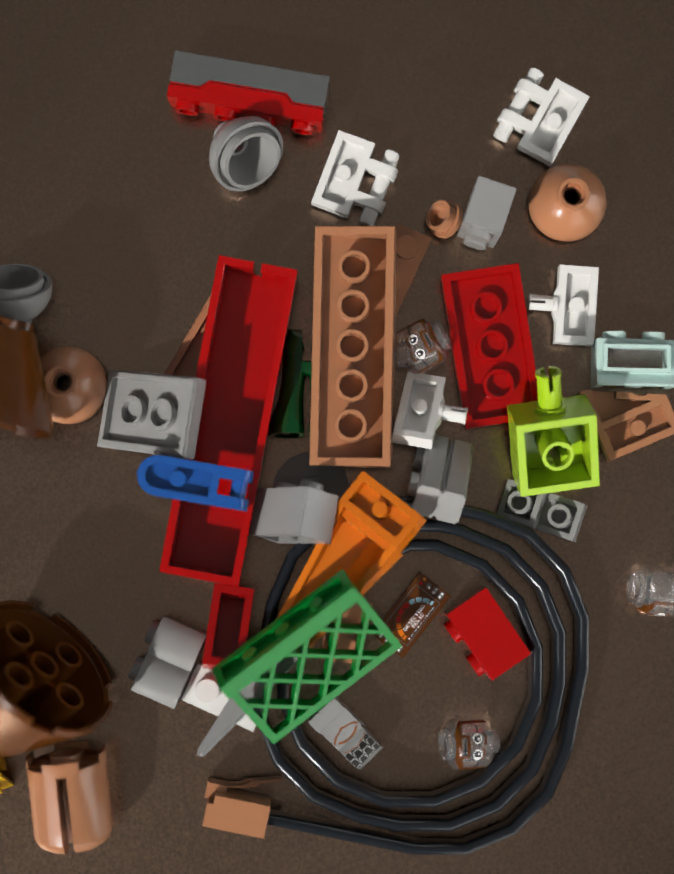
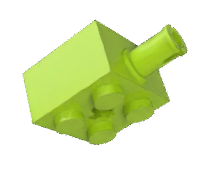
(553, 439)

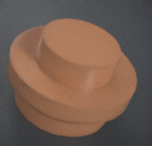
(444, 218)

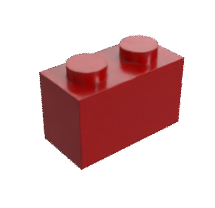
(227, 622)
(486, 633)

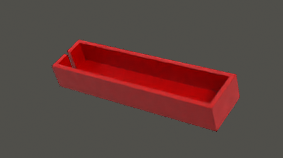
(242, 372)

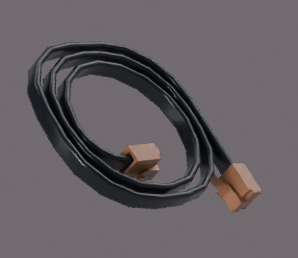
(251, 813)

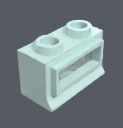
(632, 361)

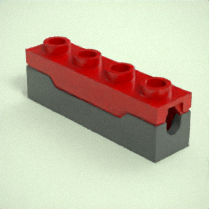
(248, 89)

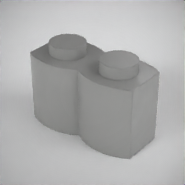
(168, 661)

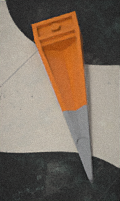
(365, 542)

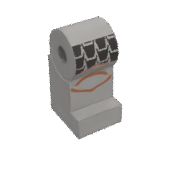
(345, 732)

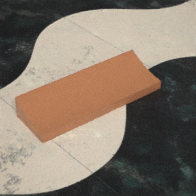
(353, 346)

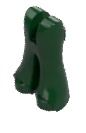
(288, 414)

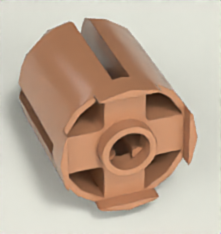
(70, 797)

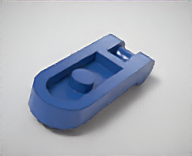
(194, 481)

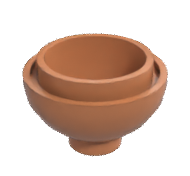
(558, 217)
(87, 384)

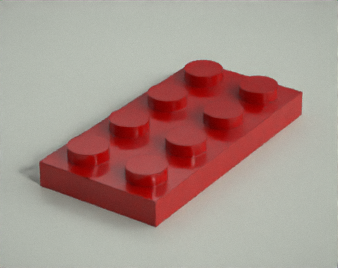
(490, 342)

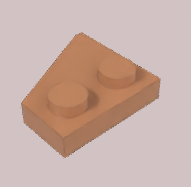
(630, 420)

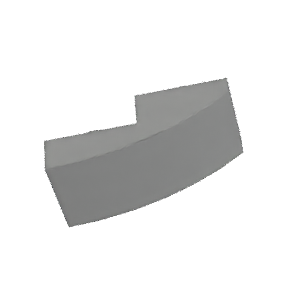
(543, 512)

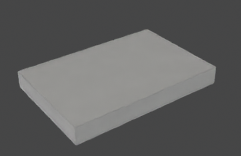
(152, 413)

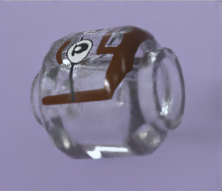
(422, 346)
(652, 590)
(468, 743)

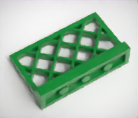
(282, 640)

